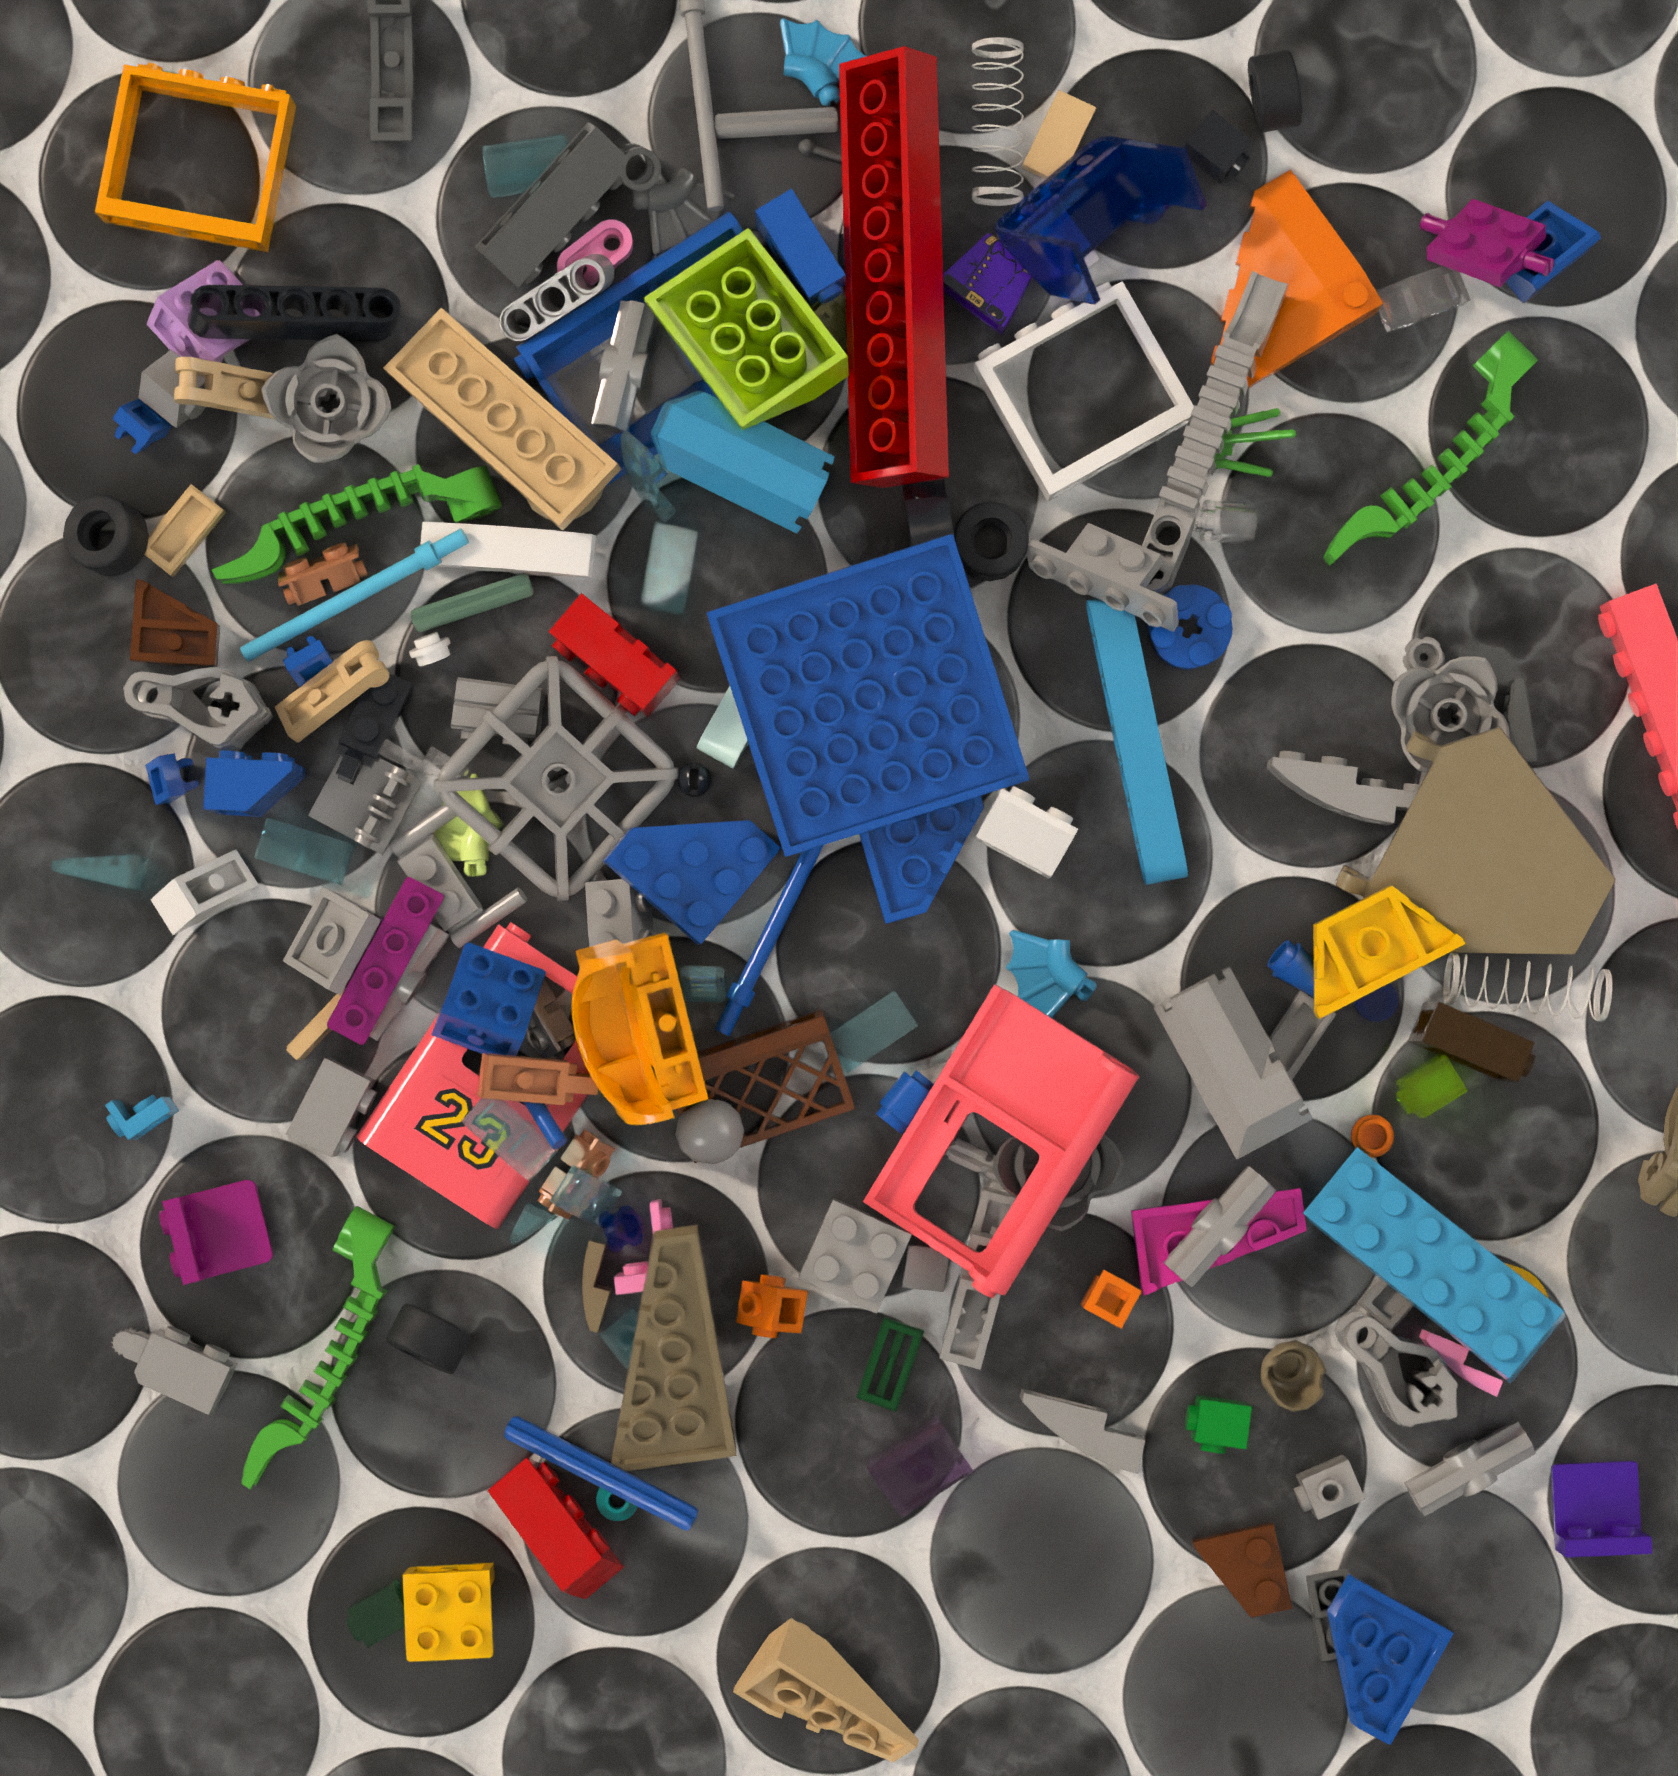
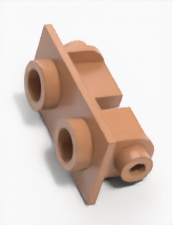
(335, 564)
(583, 1152)

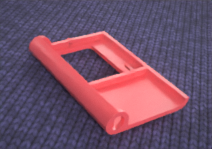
(1036, 1086)

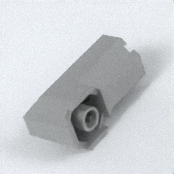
(1231, 1063)

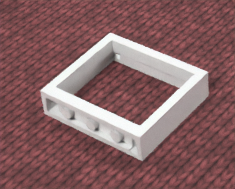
(1113, 452)

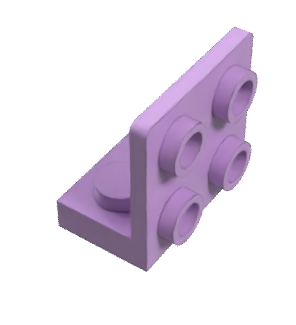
(171, 312)

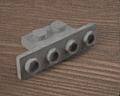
(1109, 571)
(616, 912)

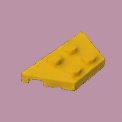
(1372, 947)

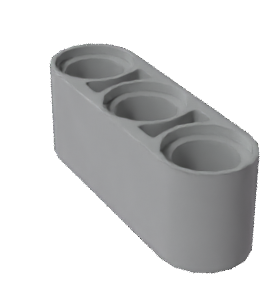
(538, 304)

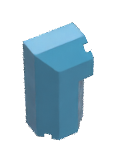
(749, 467)

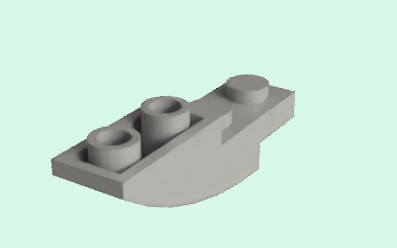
(1335, 788)

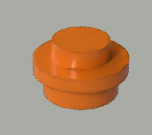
(1372, 1135)

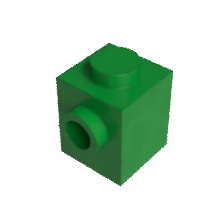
(1218, 1423)

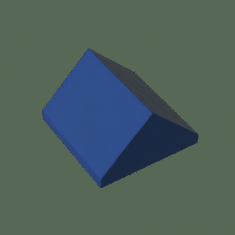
(1565, 242)

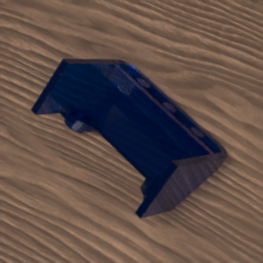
(1087, 202)

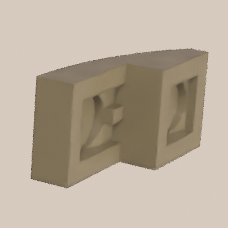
(594, 1295)

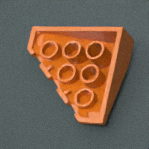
(1325, 282)

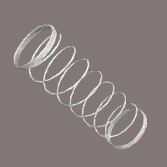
(989, 190)
(1451, 998)

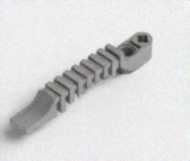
(1210, 420)

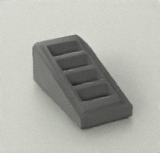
(1519, 719)

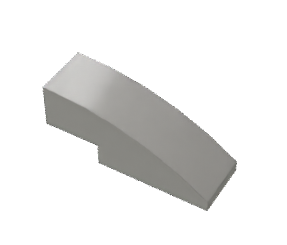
(1086, 1430)

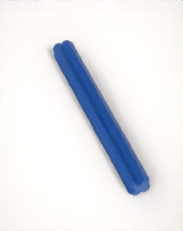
(601, 1473)

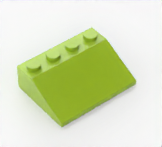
(749, 332)

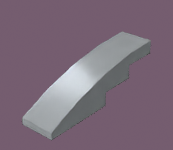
(972, 1311)

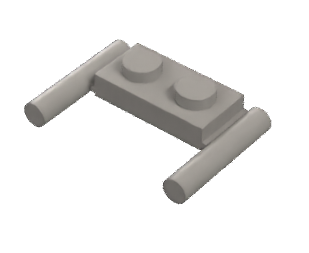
(428, 863)

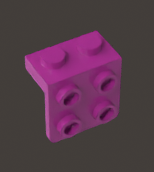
(216, 1231)

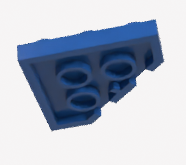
(915, 856)
(693, 869)
(1382, 1655)

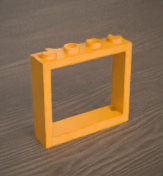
(192, 86)

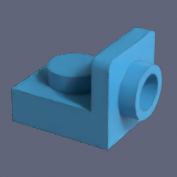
(147, 1116)

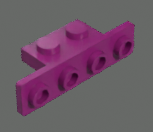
(385, 960)

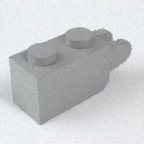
(177, 1366)

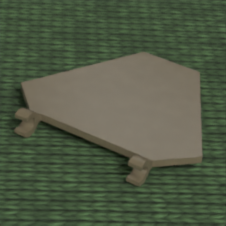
(1491, 852)

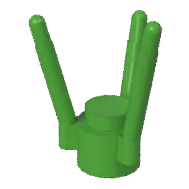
(1230, 438)

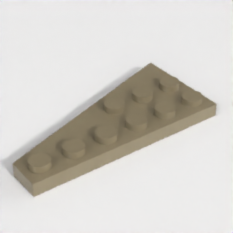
(675, 1378)

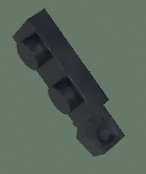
(370, 726)

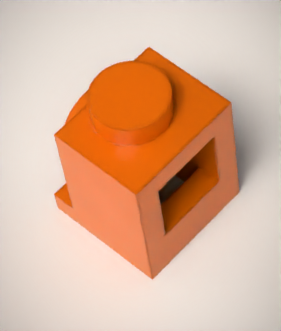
(1110, 1298)

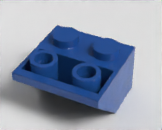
(247, 786)

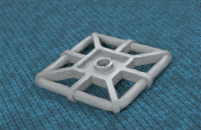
(528, 778)

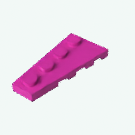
(1163, 1227)

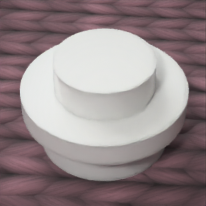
(430, 649)

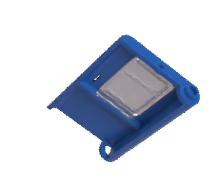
(570, 351)

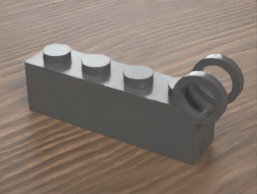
(559, 199)

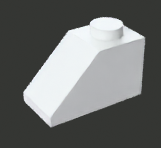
(203, 891)

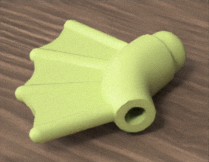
(462, 841)

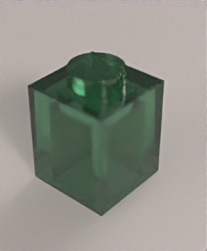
(377, 1614)

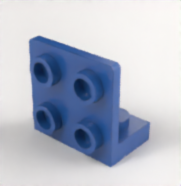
(489, 1002)

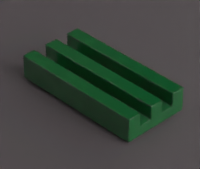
(902, 1329)

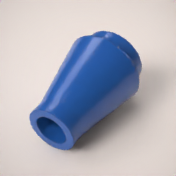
(1293, 966)

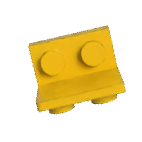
(448, 1611)

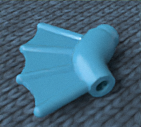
(815, 57)
(1047, 972)

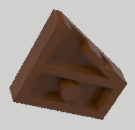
(171, 631)
(1249, 1567)

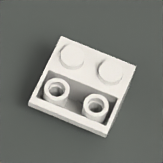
(1027, 832)

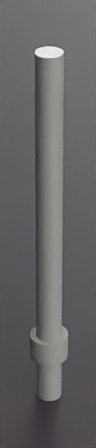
(692, 12)

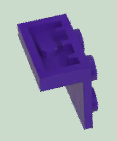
(1597, 1509)

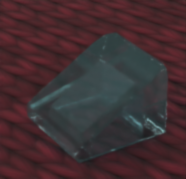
(531, 1219)

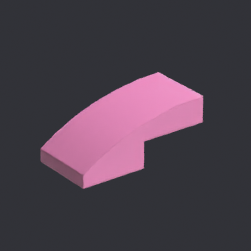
(1454, 1356)

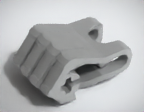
(180, 705)
(1381, 1364)

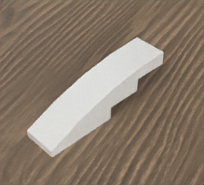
(517, 549)

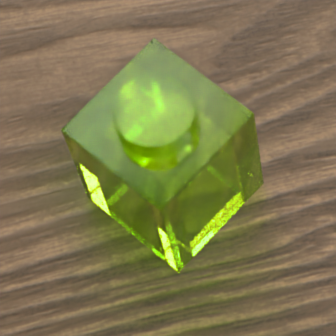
(1429, 1087)

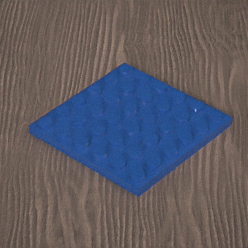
(868, 695)

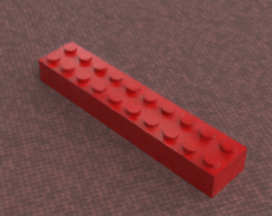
(893, 268)

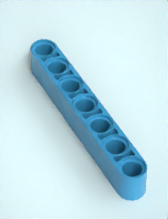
(1137, 743)

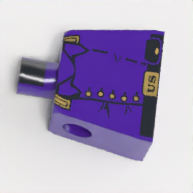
(988, 283)

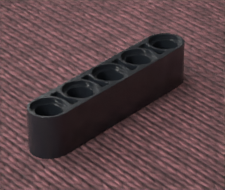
(276, 324)

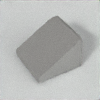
(924, 1269)

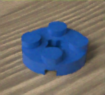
(1213, 619)

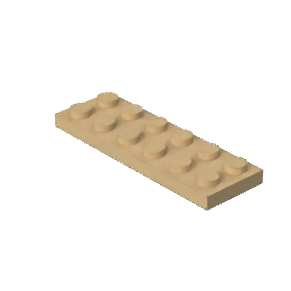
(502, 419)

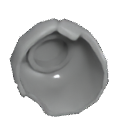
(710, 1131)

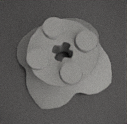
(329, 369)
(1462, 684)

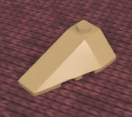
(812, 1681)

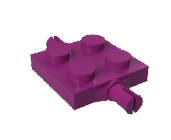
(1486, 243)

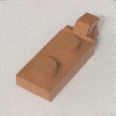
(532, 1079)

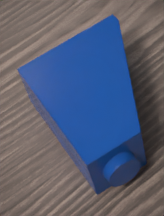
(800, 249)

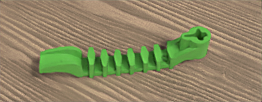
(1502, 369)
(467, 495)
(361, 1242)

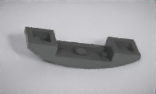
(392, 71)

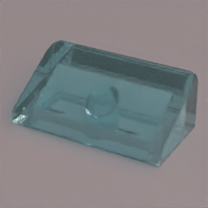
(517, 164)
(668, 568)

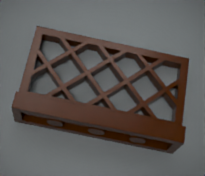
(767, 1044)

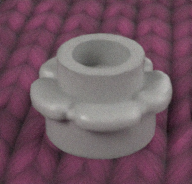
(1428, 646)

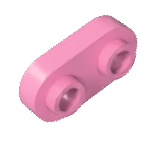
(594, 242)

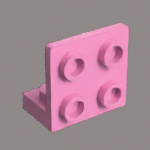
(634, 1274)

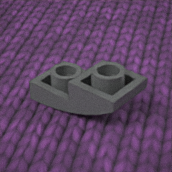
(1322, 1591)

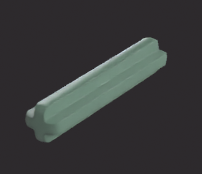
(472, 602)

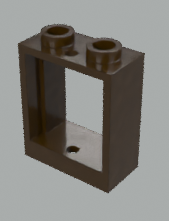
(1472, 1042)

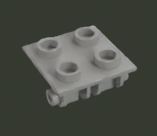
(370, 807)

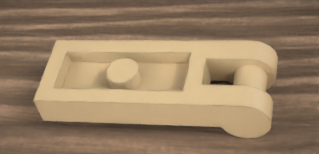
(226, 386)
(332, 690)

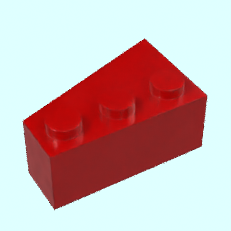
(613, 657)
(555, 1529)

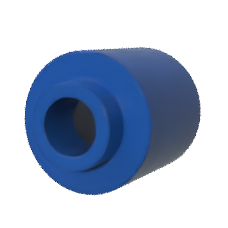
(904, 1100)

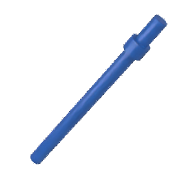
(741, 993)

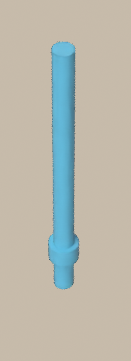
(425, 556)

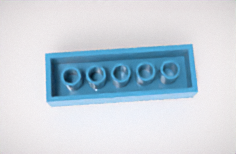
(1434, 1265)

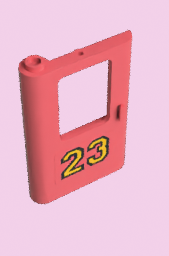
(423, 1110)

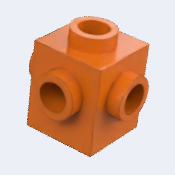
(771, 1306)

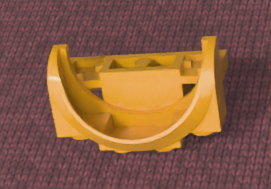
(633, 1025)

